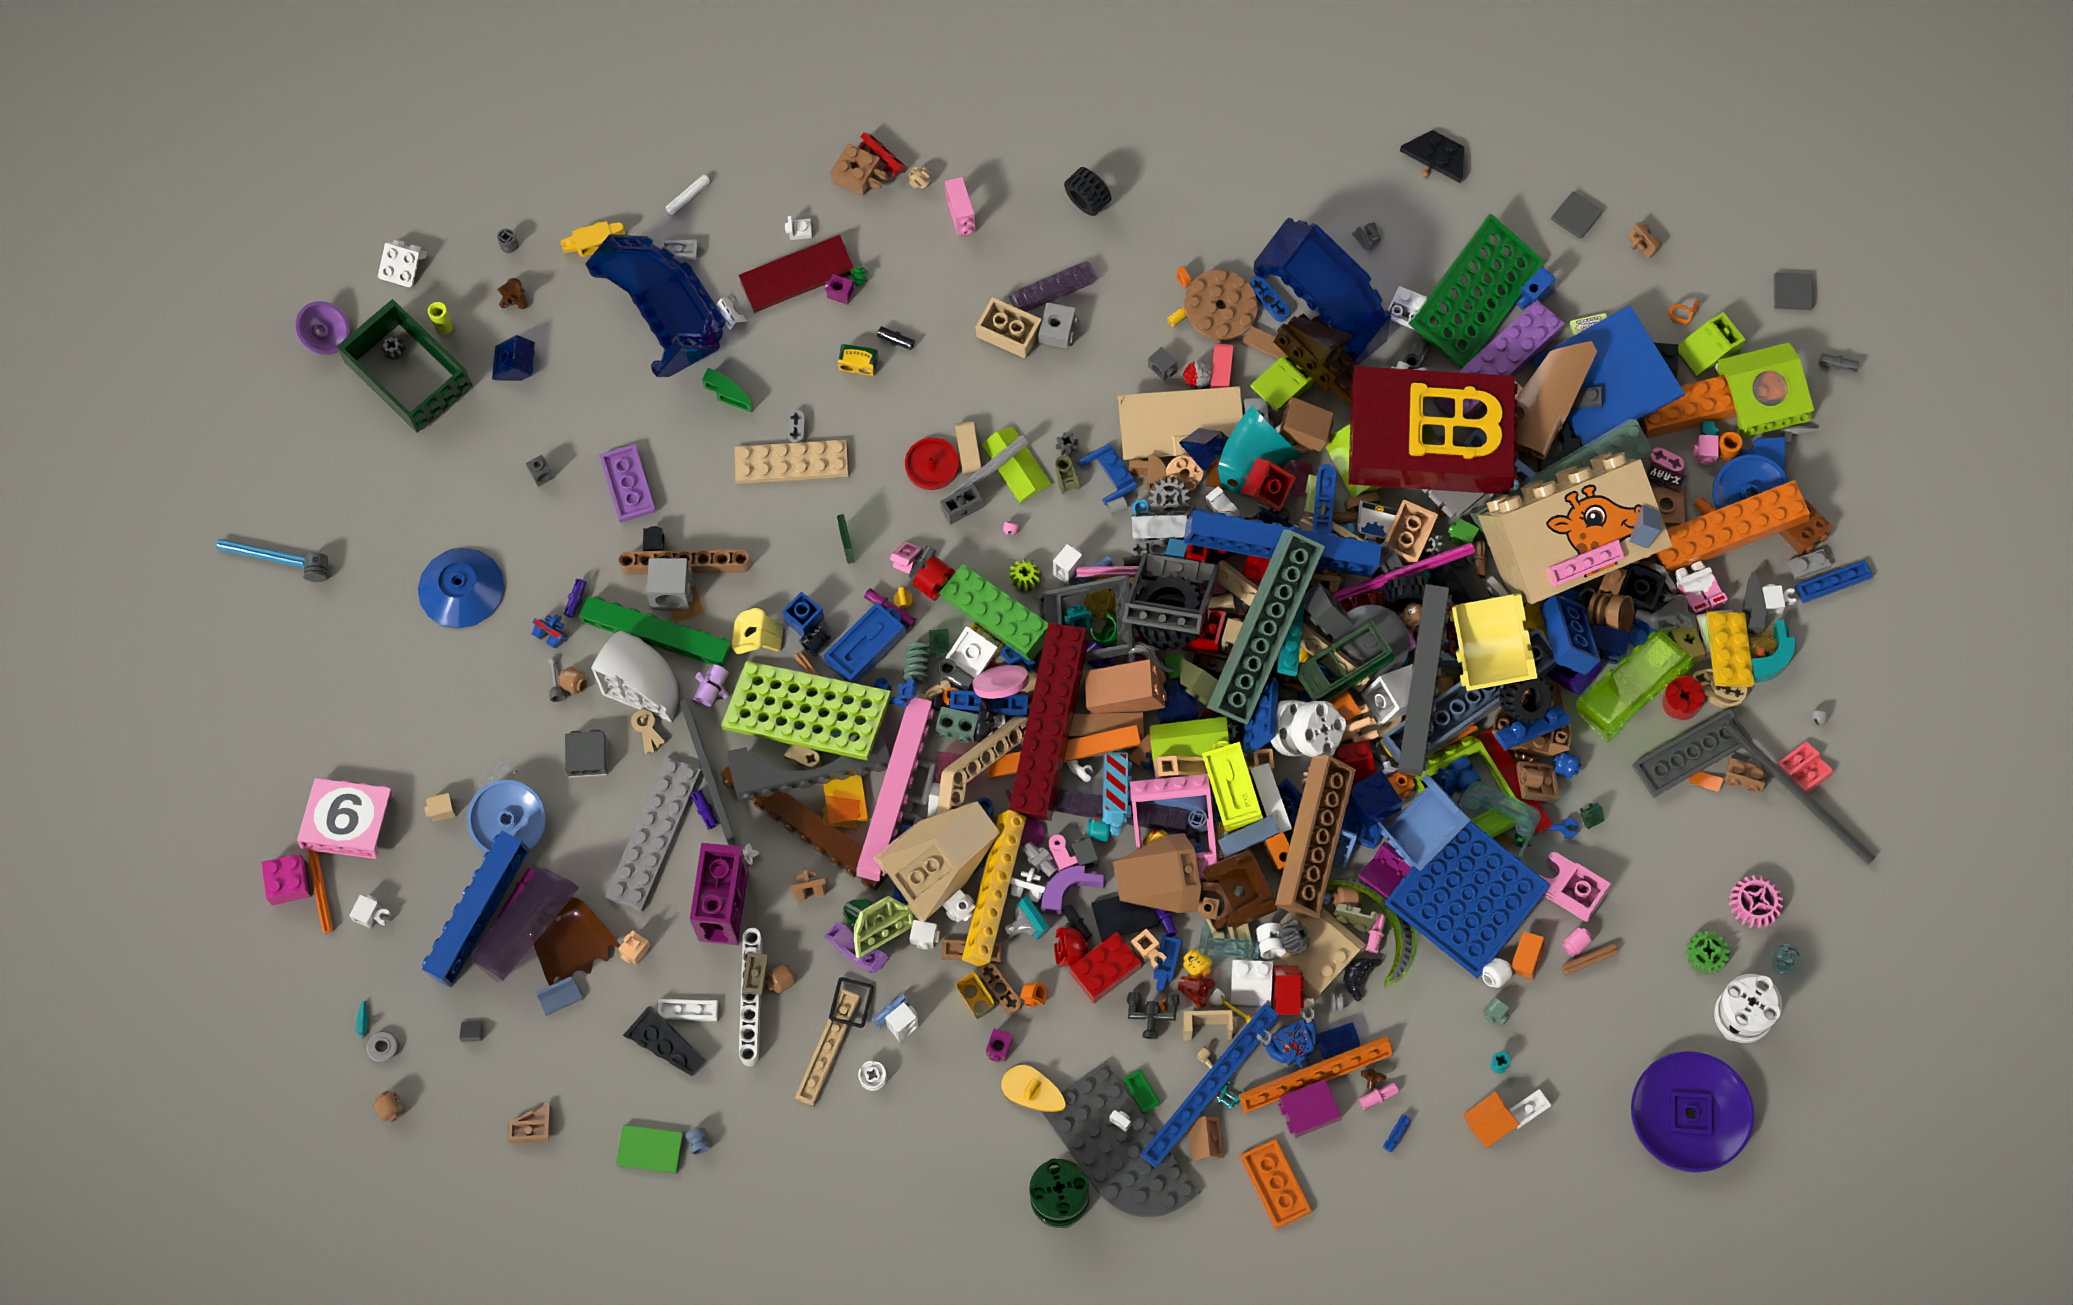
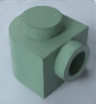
(1496, 1012)

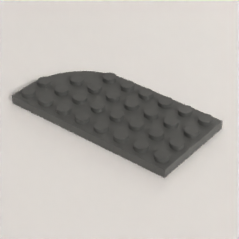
(1112, 1155)

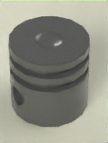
(315, 569)

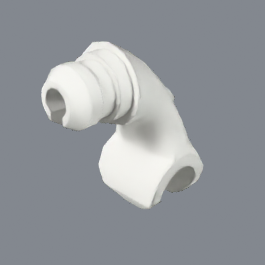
(1082, 772)

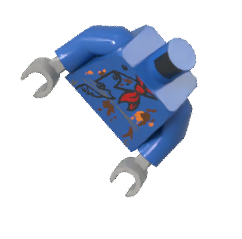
(1293, 1042)

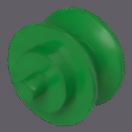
(858, 275)

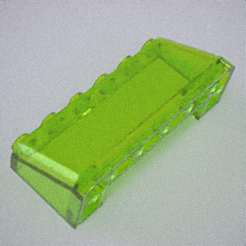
(1633, 684)

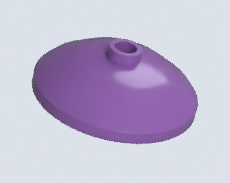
(327, 319)

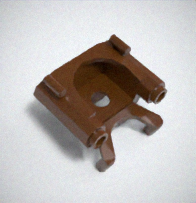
(1241, 871)

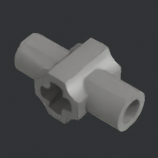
(1040, 859)

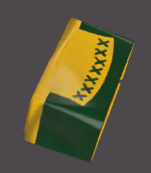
(857, 359)
(972, 979)

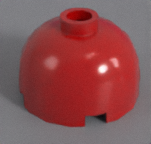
(1070, 946)

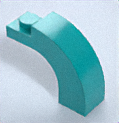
(1772, 666)

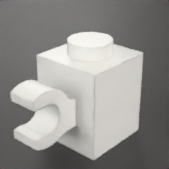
(1775, 599)
(368, 911)

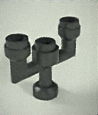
(1152, 1012)

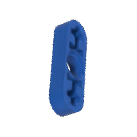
(1270, 307)

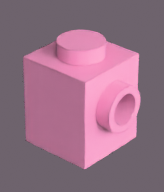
(1706, 449)

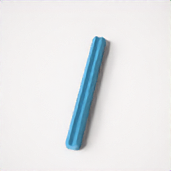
(261, 553)

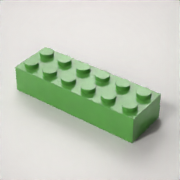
(995, 612)

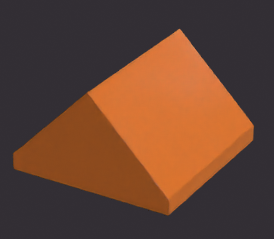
(1491, 1119)

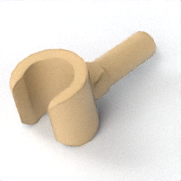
(1215, 934)
(1203, 1056)

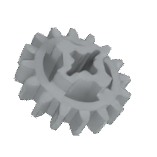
(1174, 491)

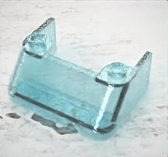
(1523, 814)

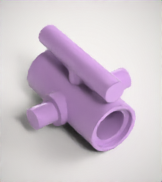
(711, 685)

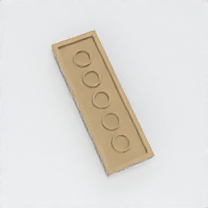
(791, 461)

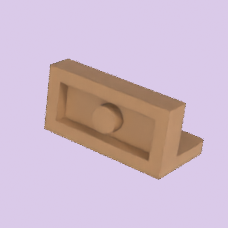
(1206, 1139)

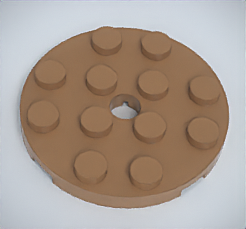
(1215, 322)

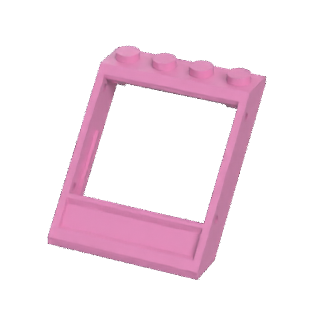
(1176, 788)

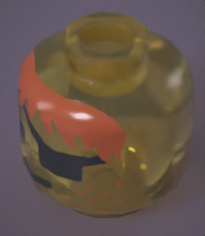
(1762, 645)

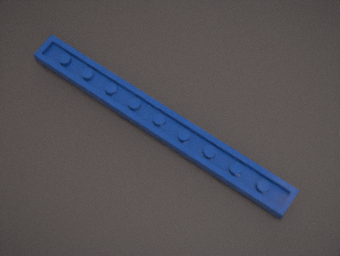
(1209, 1086)

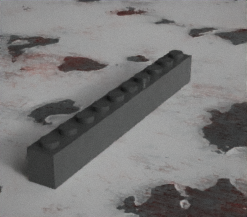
(1423, 680)

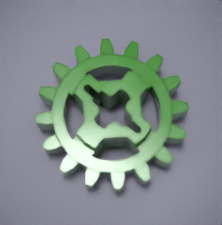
(1706, 960)

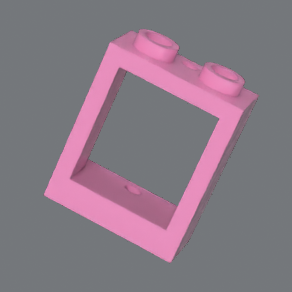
(960, 206)

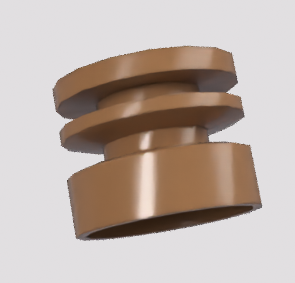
(1611, 611)

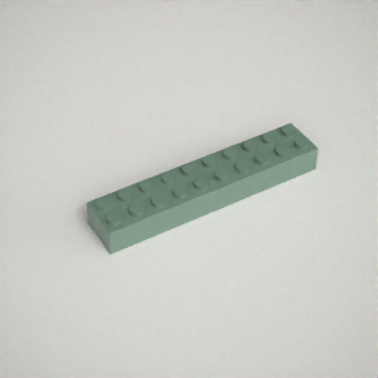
(1623, 438)
(1265, 626)

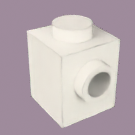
(924, 934)

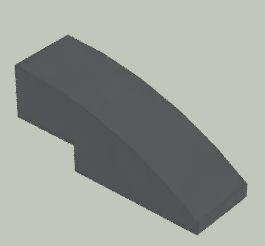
(1754, 605)

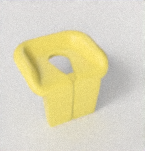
(767, 635)

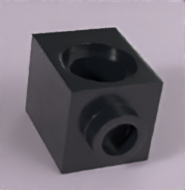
(653, 539)

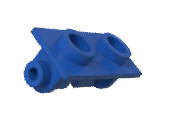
(1447, 779)

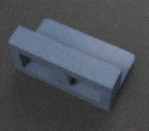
(559, 995)

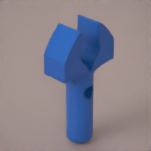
(1563, 828)

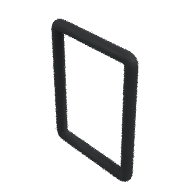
(836, 997)

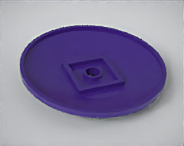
(1695, 1083)

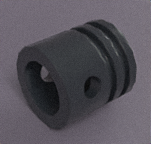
(815, 640)

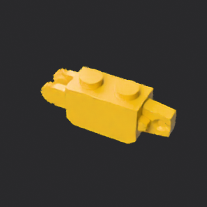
(588, 239)

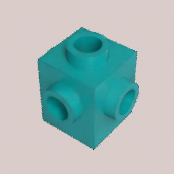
(1078, 617)

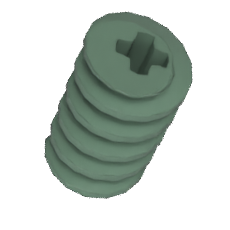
(915, 661)

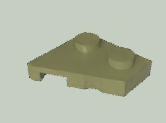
(1354, 916)

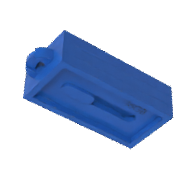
(865, 643)

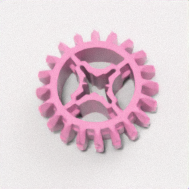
(1762, 906)

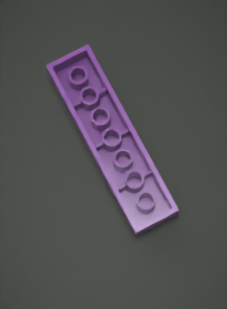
(1509, 351)

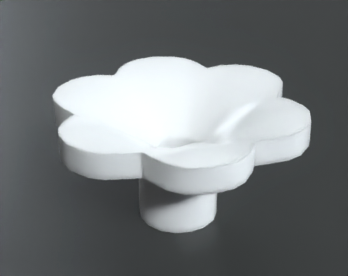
(1388, 769)

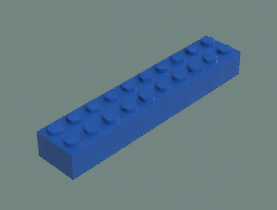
(1261, 539)

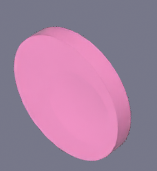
(1000, 681)

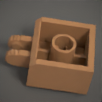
(856, 170)

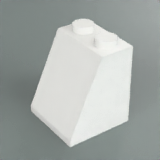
(1389, 695)

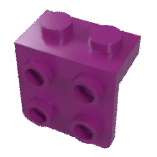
(1385, 870)

